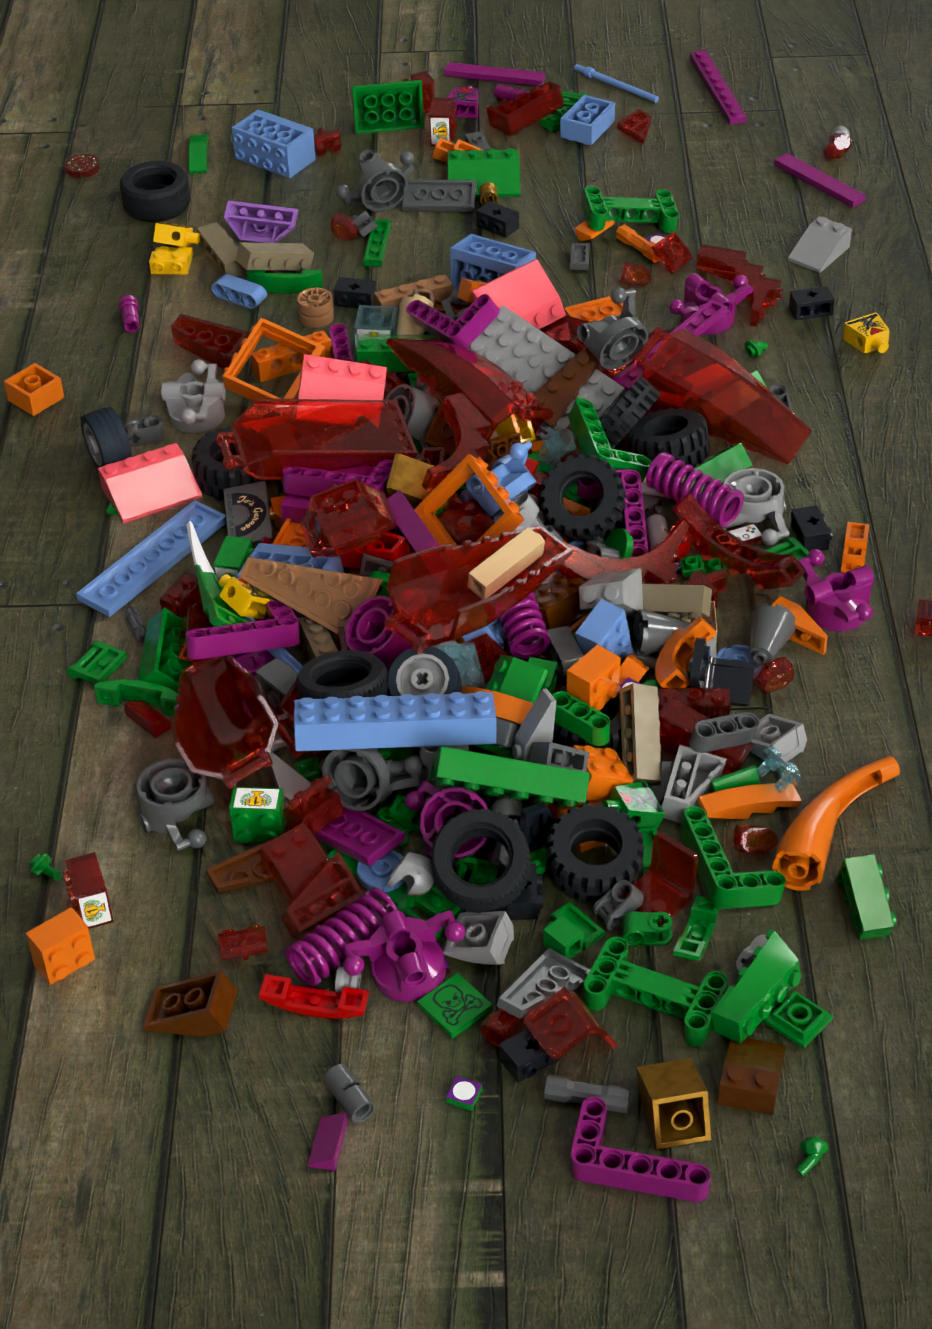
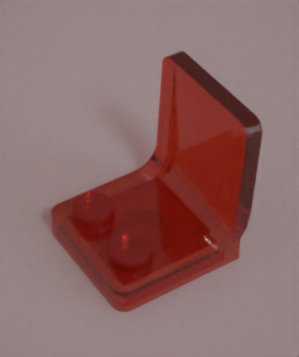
(670, 879)
(564, 1023)

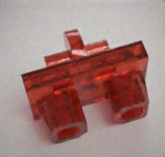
(325, 140)
(243, 942)

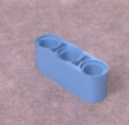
(239, 291)

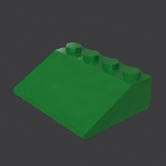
(387, 106)
(487, 166)
(379, 353)

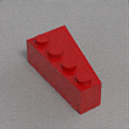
(388, 548)

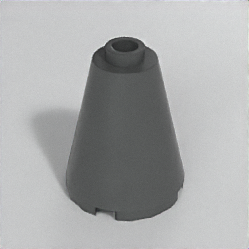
(653, 631)
(769, 631)

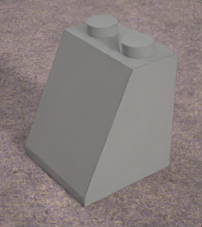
(617, 588)

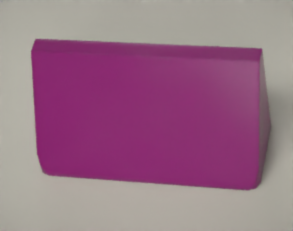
(328, 1142)

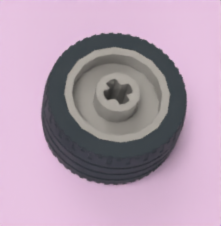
(105, 437)
(429, 667)

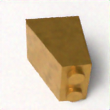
(407, 476)
(674, 1103)

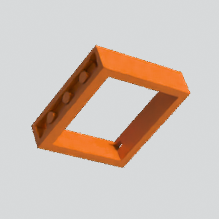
(277, 334)
(454, 480)

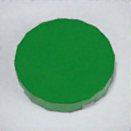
(622, 541)

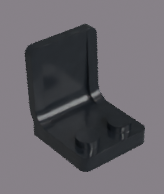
(721, 673)

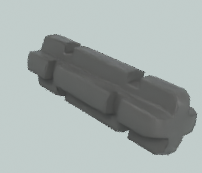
(136, 623)

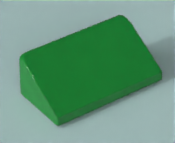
(740, 778)

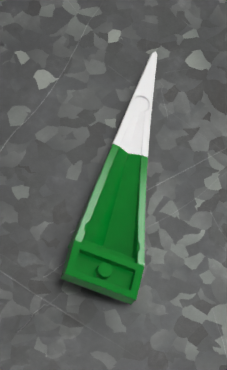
(214, 606)

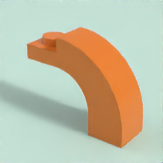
(677, 653)

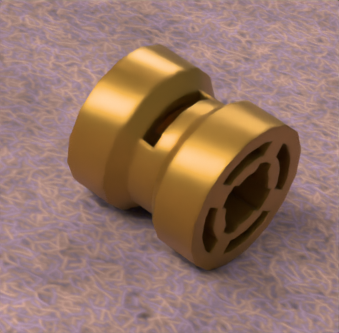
(488, 193)

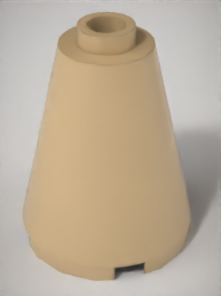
(405, 323)

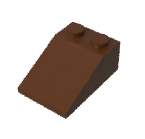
(192, 1006)
(751, 1075)

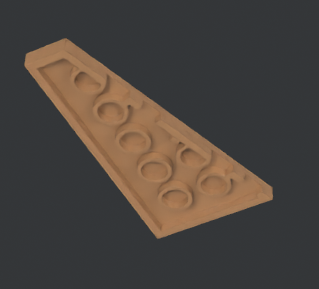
(314, 592)

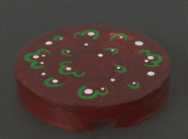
(82, 165)

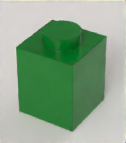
(563, 937)

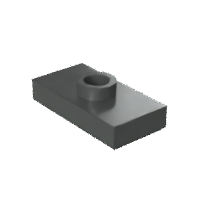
(477, 139)
(579, 256)

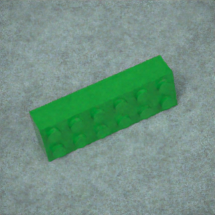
(510, 777)

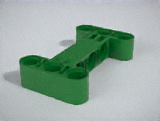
(660, 209)
(616, 976)

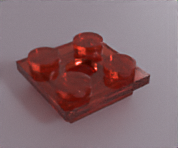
(672, 261)

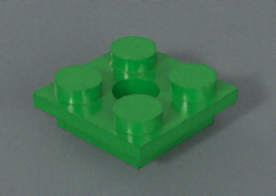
(799, 1030)

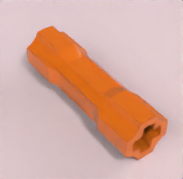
(631, 238)

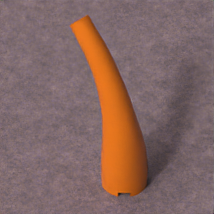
(808, 839)

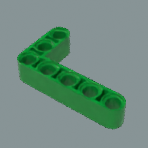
(594, 440)
(722, 885)

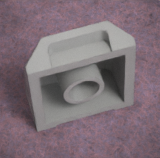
(782, 733)
(485, 939)

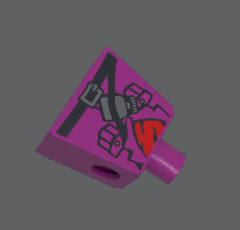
(466, 101)

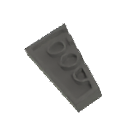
(542, 981)

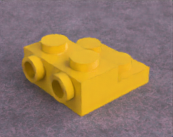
(171, 260)

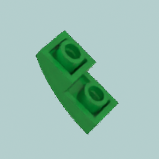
(553, 121)
(694, 563)

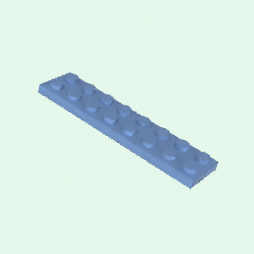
(150, 559)

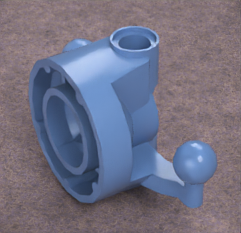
(511, 474)

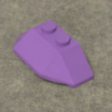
(260, 222)

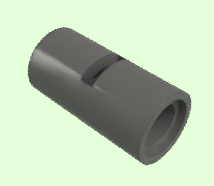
(349, 1093)

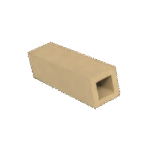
(506, 563)

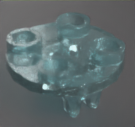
(556, 445)
(788, 770)

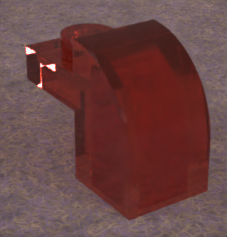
(714, 580)

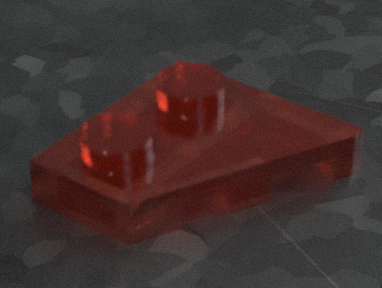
(636, 125)
(488, 654)

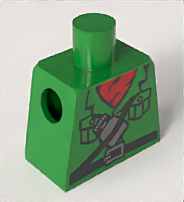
(638, 802)

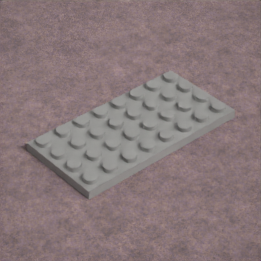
(535, 358)

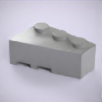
(689, 780)

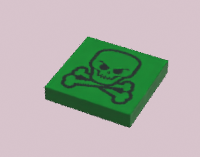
(454, 1005)

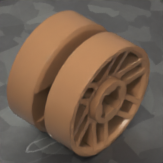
(315, 307)

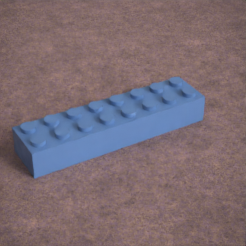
(395, 721)

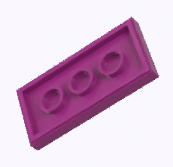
(361, 836)

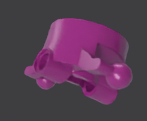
(699, 292)
(841, 598)
(367, 631)
(440, 809)
(405, 954)

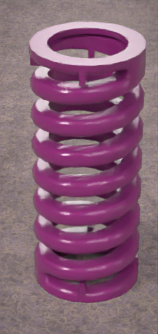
(673, 488)
(526, 626)
(330, 951)

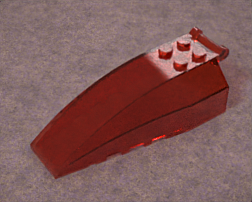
(456, 369)
(731, 400)
(433, 590)
(223, 720)

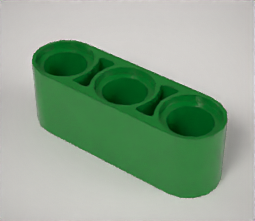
(581, 719)

